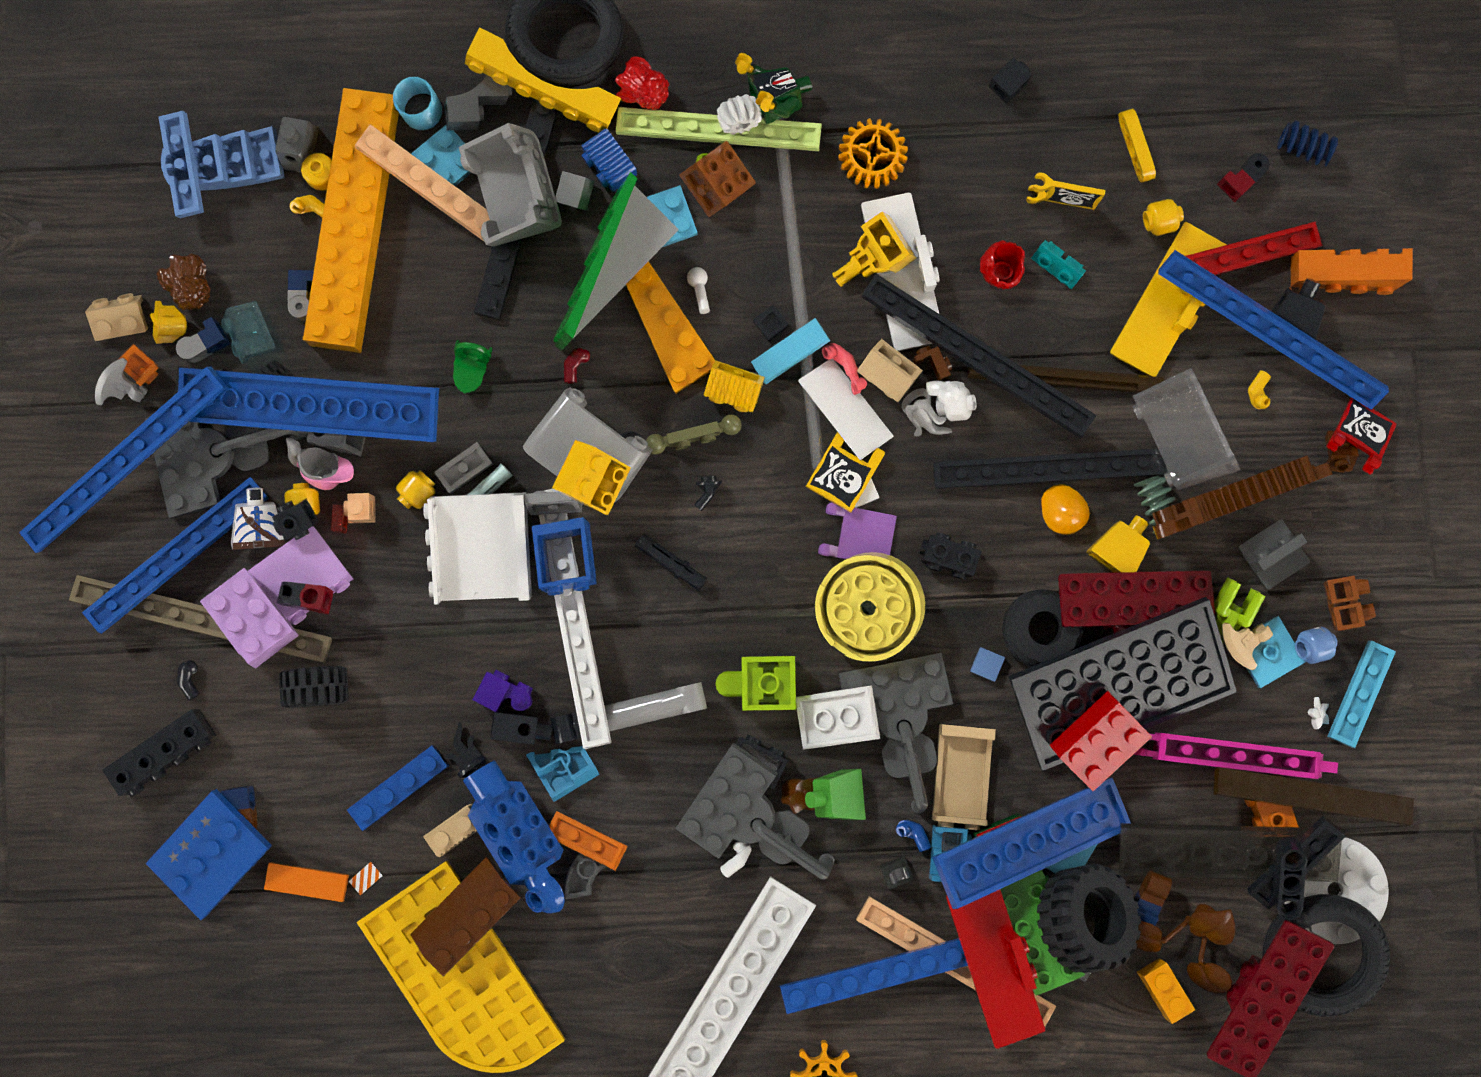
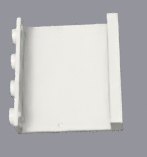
(478, 547)

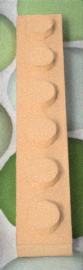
(422, 180)

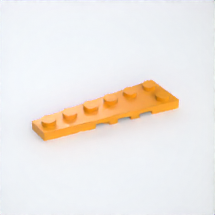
(672, 335)

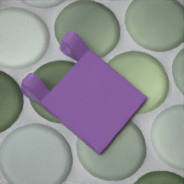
(860, 532)

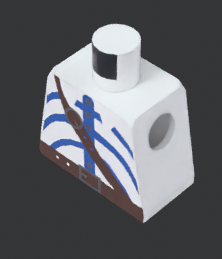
(254, 523)

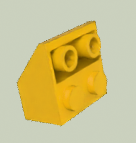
(591, 477)

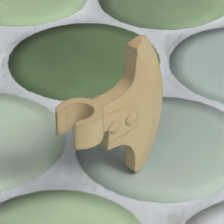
(1243, 642)

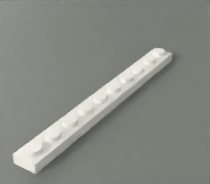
(577, 641)

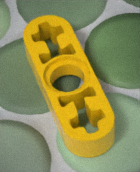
(1137, 145)

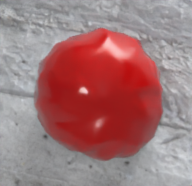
(1003, 264)

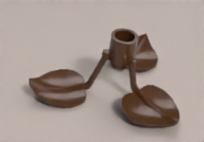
(1204, 923)

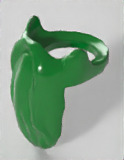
(470, 365)

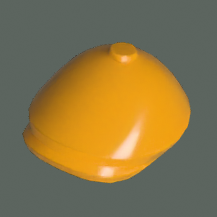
(1064, 509)

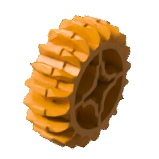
(883, 154)

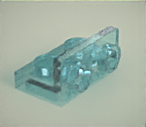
(247, 331)

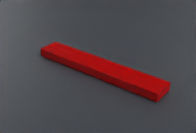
(1258, 249)

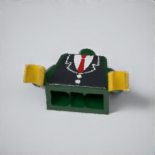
(774, 90)

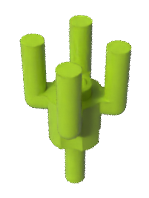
(1233, 614)

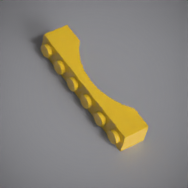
(492, 57)

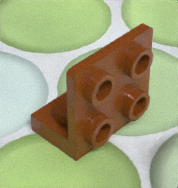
(717, 179)

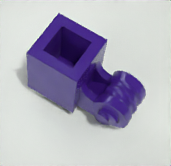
(496, 689)

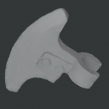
(115, 384)

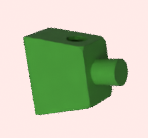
(838, 795)

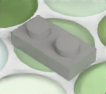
(463, 468)
(550, 503)

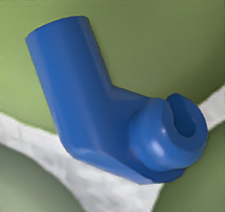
(914, 831)

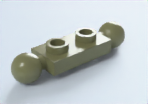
(705, 433)

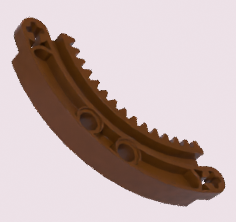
(1237, 496)

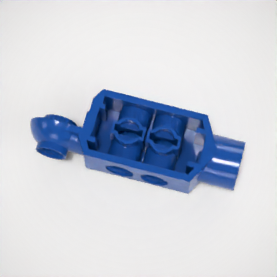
(516, 836)

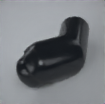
(184, 677)

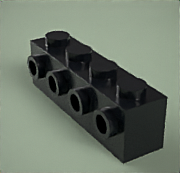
(159, 753)

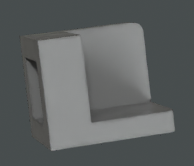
(574, 190)

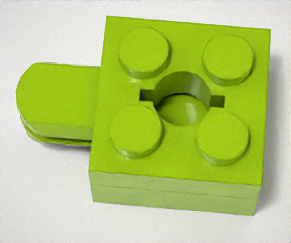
(762, 683)

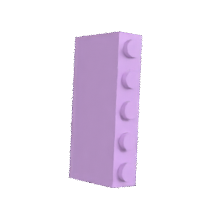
(300, 561)

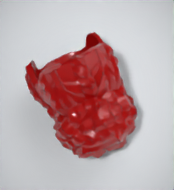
(642, 84)

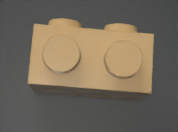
(889, 370)

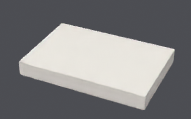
(837, 717)

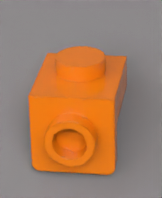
(140, 366)

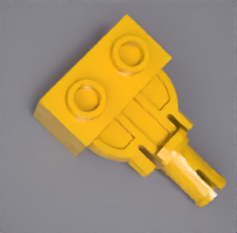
(877, 251)

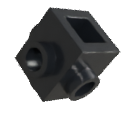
(294, 519)

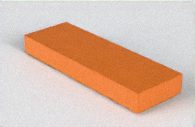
(587, 841)
(306, 882)

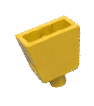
(1122, 546)

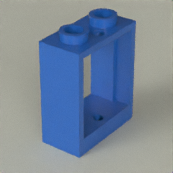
(559, 530)

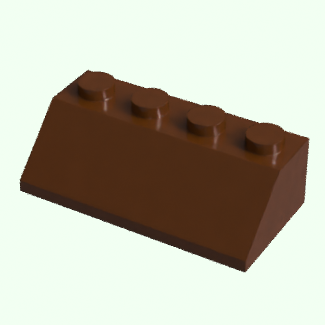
(465, 916)

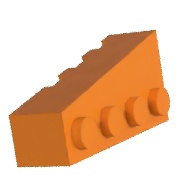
(1353, 270)

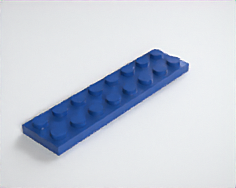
(1030, 843)

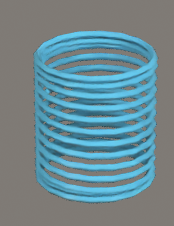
(413, 86)

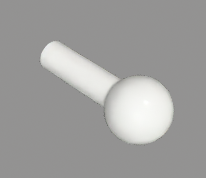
(697, 278)

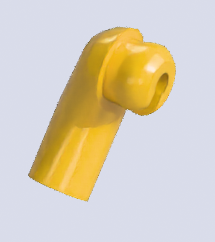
(307, 204)
(1256, 391)

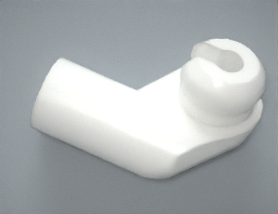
(738, 861)

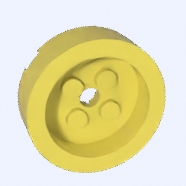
(891, 589)

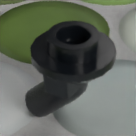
(709, 485)

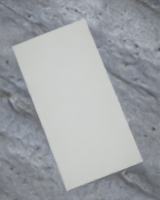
(845, 411)

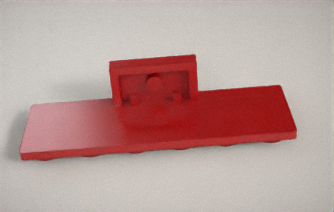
(999, 969)

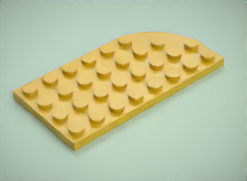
(483, 1006)

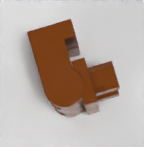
(1343, 602)

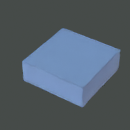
(987, 664)

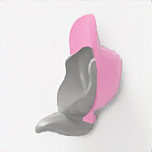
(319, 466)

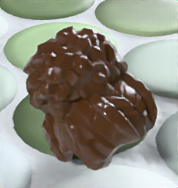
(186, 281)

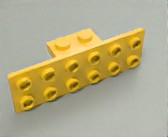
(1162, 310)

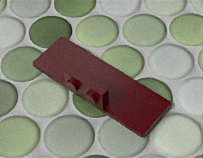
(1128, 597)
(1268, 998)

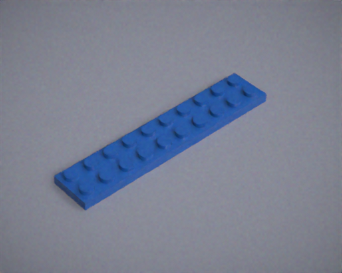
(321, 405)

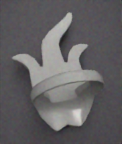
(922, 413)

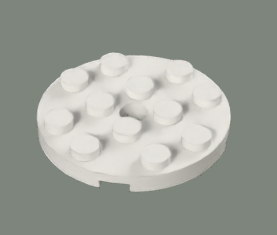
(1360, 880)

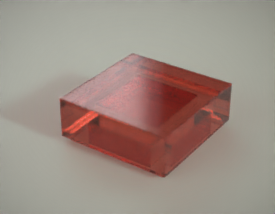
(339, 520)

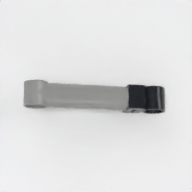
(636, 711)

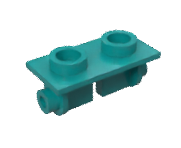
(1066, 271)

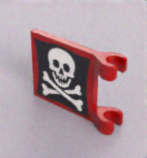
(1366, 431)

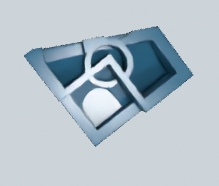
(563, 770)

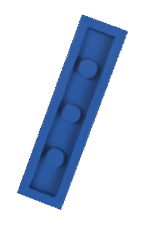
(397, 788)

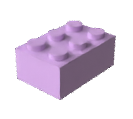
(249, 618)

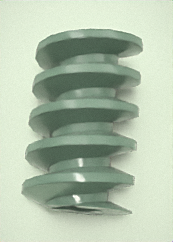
(1155, 495)

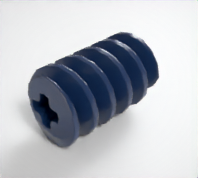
(1308, 142)

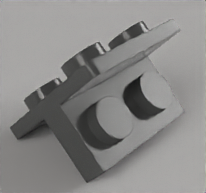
(1274, 554)

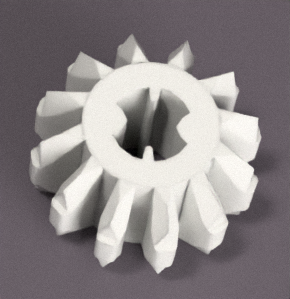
(739, 114)

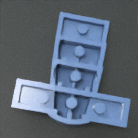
(213, 161)

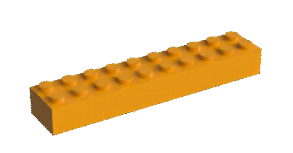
(350, 226)

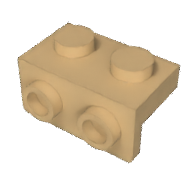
(116, 317)

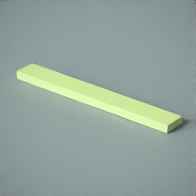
(707, 129)

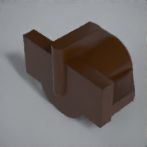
(794, 793)

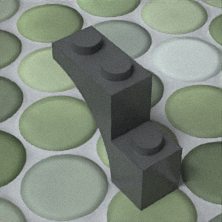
(466, 109)

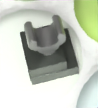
(896, 872)

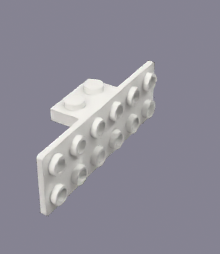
(916, 278)

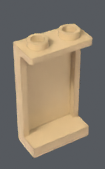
(962, 776)

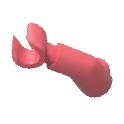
(847, 360)

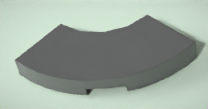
(581, 877)

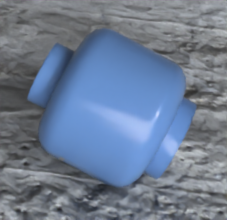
(1316, 645)

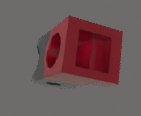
(1250, 173)
(305, 597)

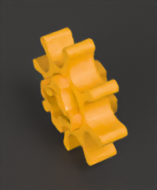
(823, 1063)

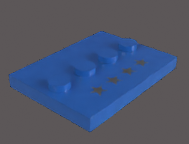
(208, 854)

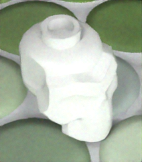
(952, 399)

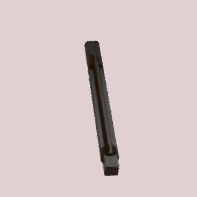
(1087, 379)

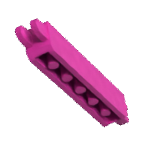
(1238, 756)

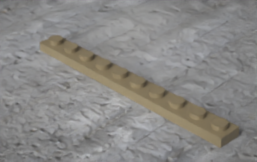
(193, 618)

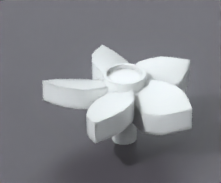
(1318, 714)

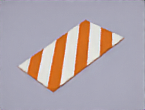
(365, 878)

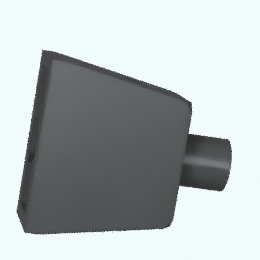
(295, 140)
(336, 442)

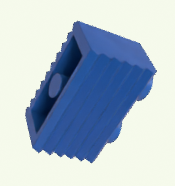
(608, 160)

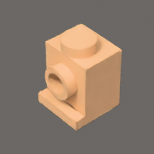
(360, 508)

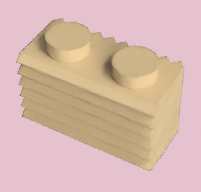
(451, 832)

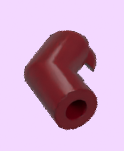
(571, 363)

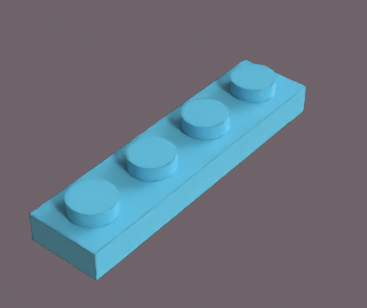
(1361, 694)

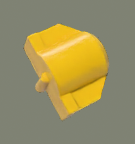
(167, 323)

